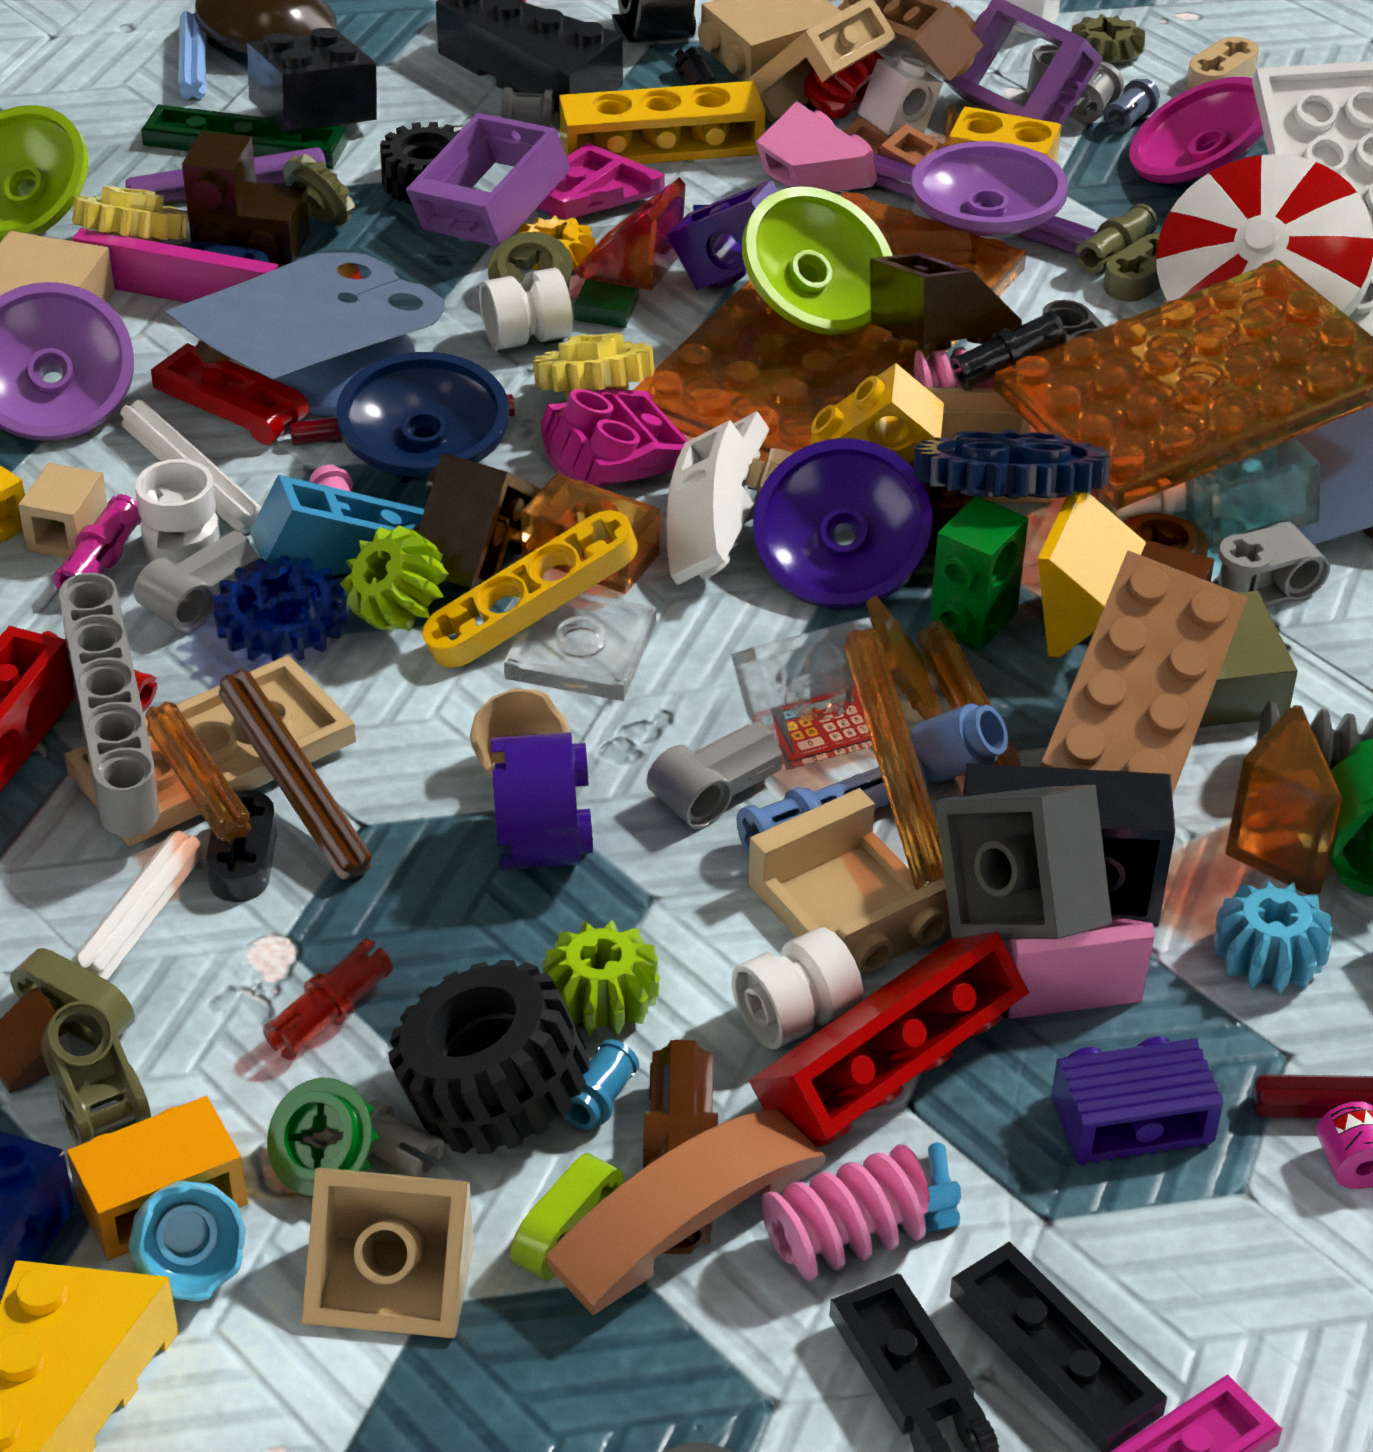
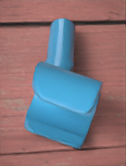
(943, 1192)

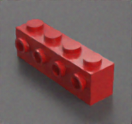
(892, 1037)

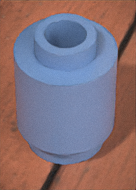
(957, 738)

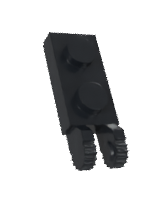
(910, 1366)

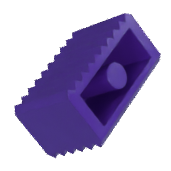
(1136, 1099)

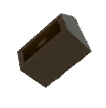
(934, 302)

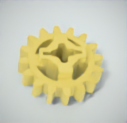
(130, 214)
(593, 364)

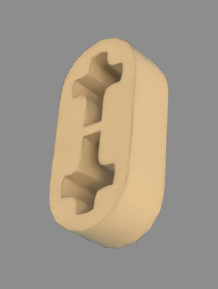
(1223, 59)

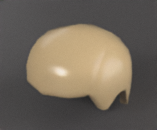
(513, 714)

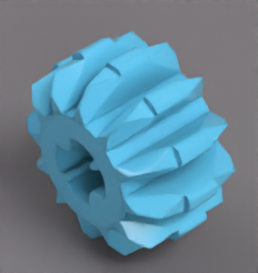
(1273, 936)

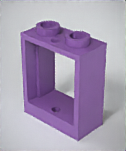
(1061, 81)
(445, 191)

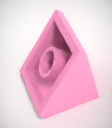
(1083, 969)

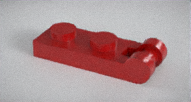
(231, 393)

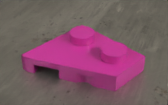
(599, 183)

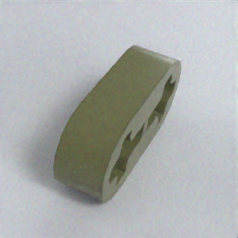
(1133, 271)
(68, 982)

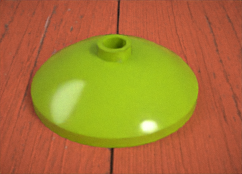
(39, 168)
(813, 258)

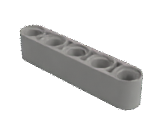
(109, 705)

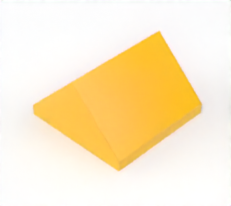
(1080, 569)

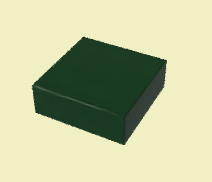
(605, 303)

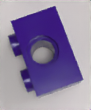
(706, 241)

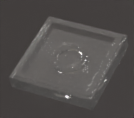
(584, 647)

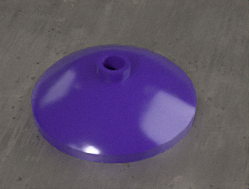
(839, 490)

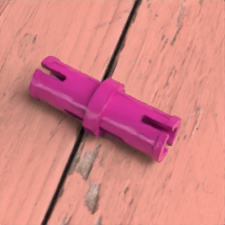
(101, 543)

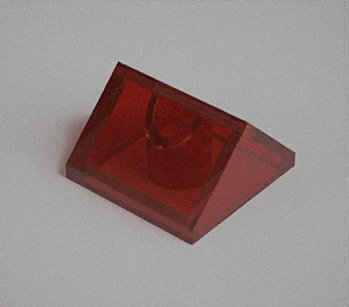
(638, 247)

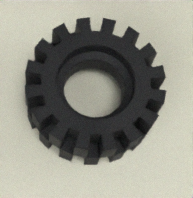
(409, 153)

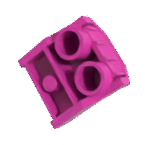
(609, 436)

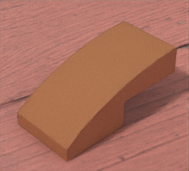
(904, 145)

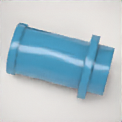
(606, 1076)

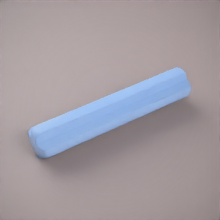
(191, 58)

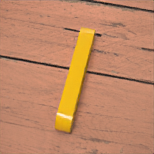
(525, 581)

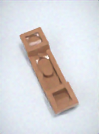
(675, 1197)

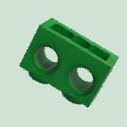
(978, 571)

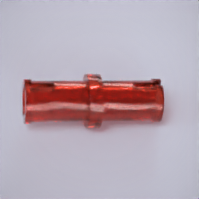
(327, 999)

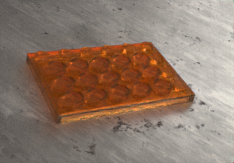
(1198, 380)

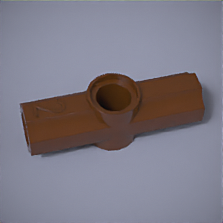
(679, 1110)

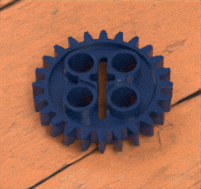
(1011, 464)

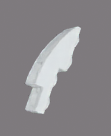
(709, 497)

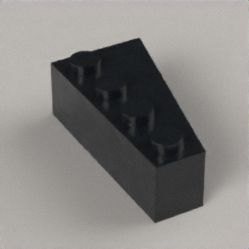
(530, 47)

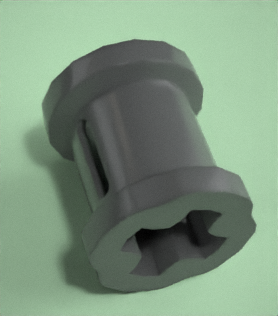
(529, 107)

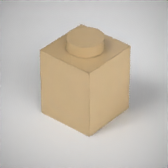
(59, 507)

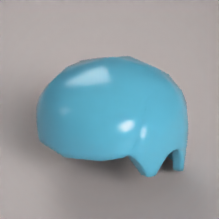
(189, 1236)

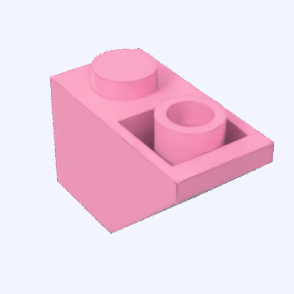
(812, 152)

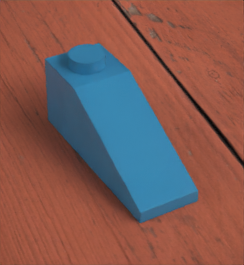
(322, 523)

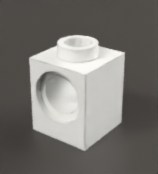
(900, 95)

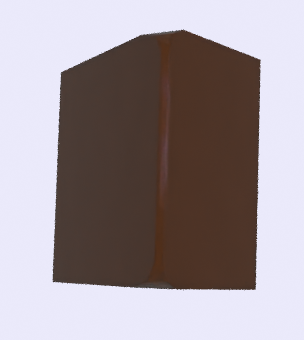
(20, 1041)

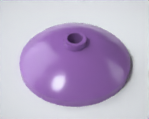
(989, 187)
(68, 333)

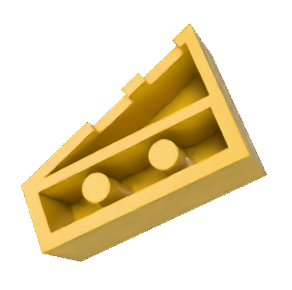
(75, 1350)

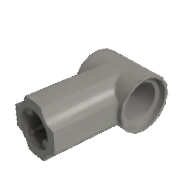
(184, 591)
(703, 781)

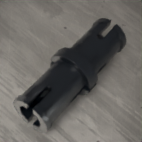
(1007, 348)

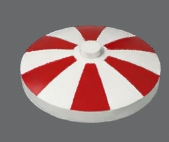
(1268, 213)

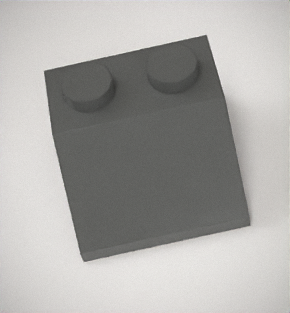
(1024, 863)

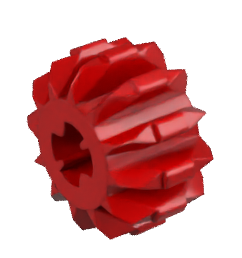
(843, 91)

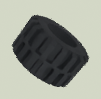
(489, 1056)

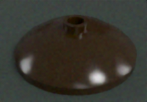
(245, 21)

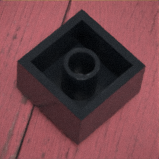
(311, 80)

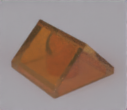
(1286, 806)

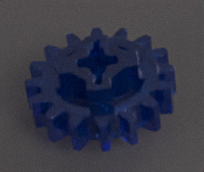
(280, 609)

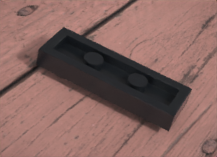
(1058, 1347)

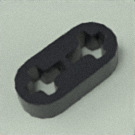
(255, 848)

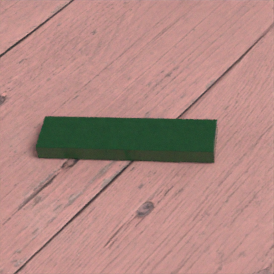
(180, 126)

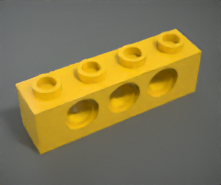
(666, 122)

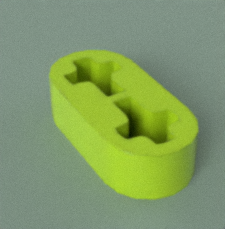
(560, 1208)

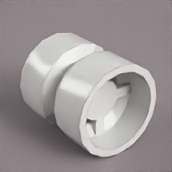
(524, 309)
(176, 509)
(806, 985)

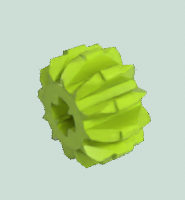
(394, 579)
(604, 976)

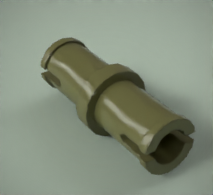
(1115, 236)

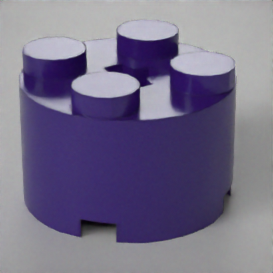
(538, 800)

